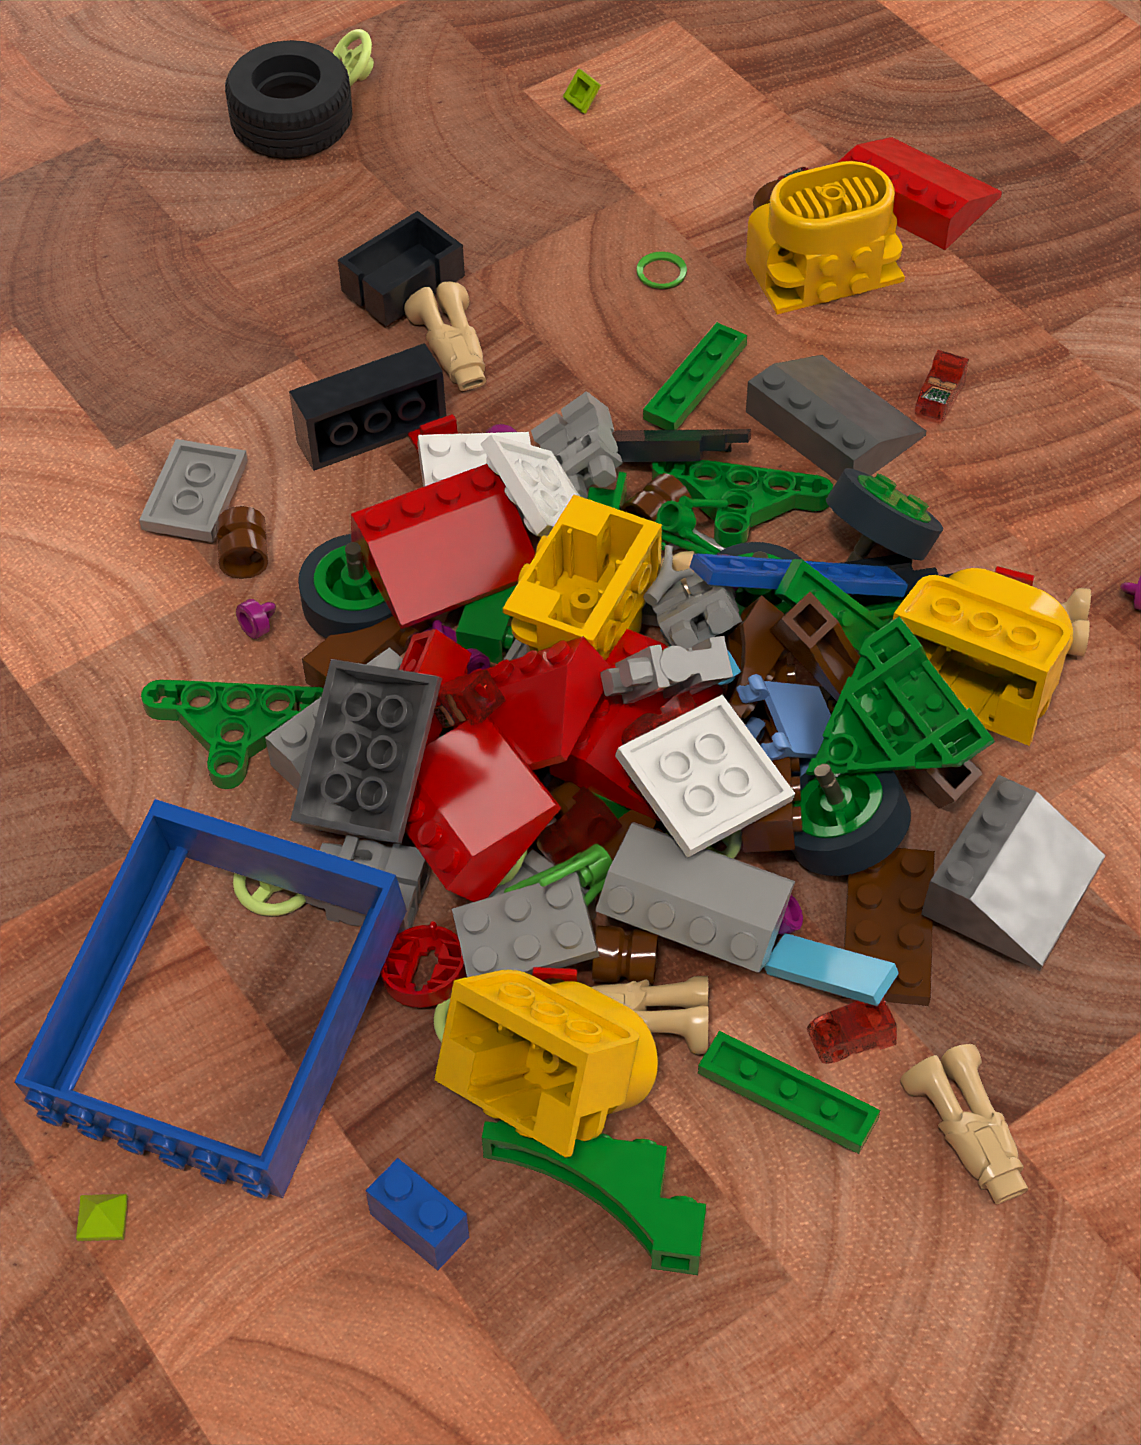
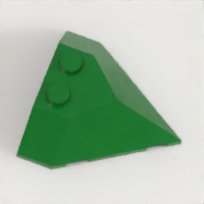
(898, 712)

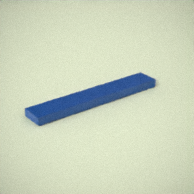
(768, 574)

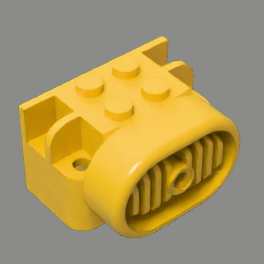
(825, 236)
(586, 578)
(992, 644)
(545, 1055)

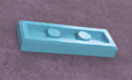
(831, 969)

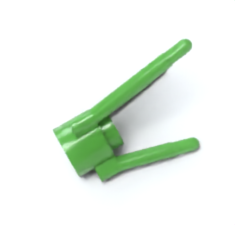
(590, 866)

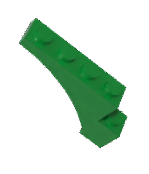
(624, 1181)

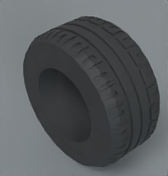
(289, 99)

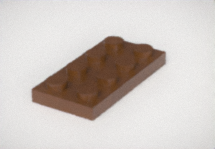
(888, 923)

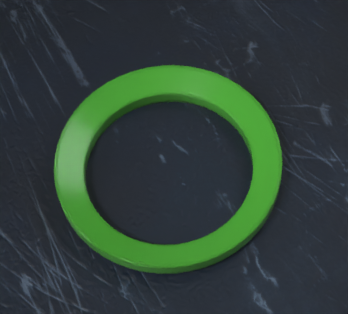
(667, 256)

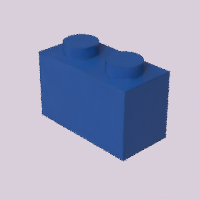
(417, 1213)

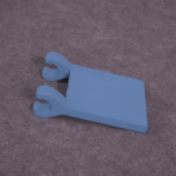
(797, 714)

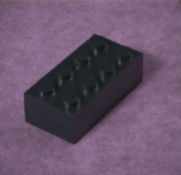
(367, 406)

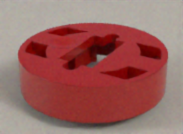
(404, 959)

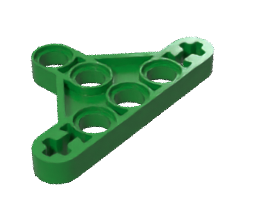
(758, 498)
(216, 718)

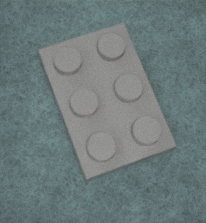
(193, 490)
(527, 929)

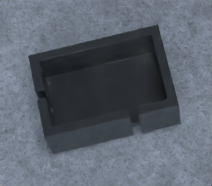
(398, 264)

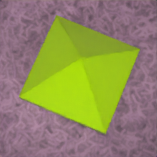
(582, 91)
(102, 1217)

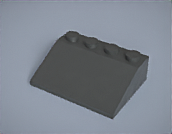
(829, 416)

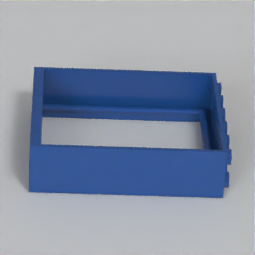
(114, 944)

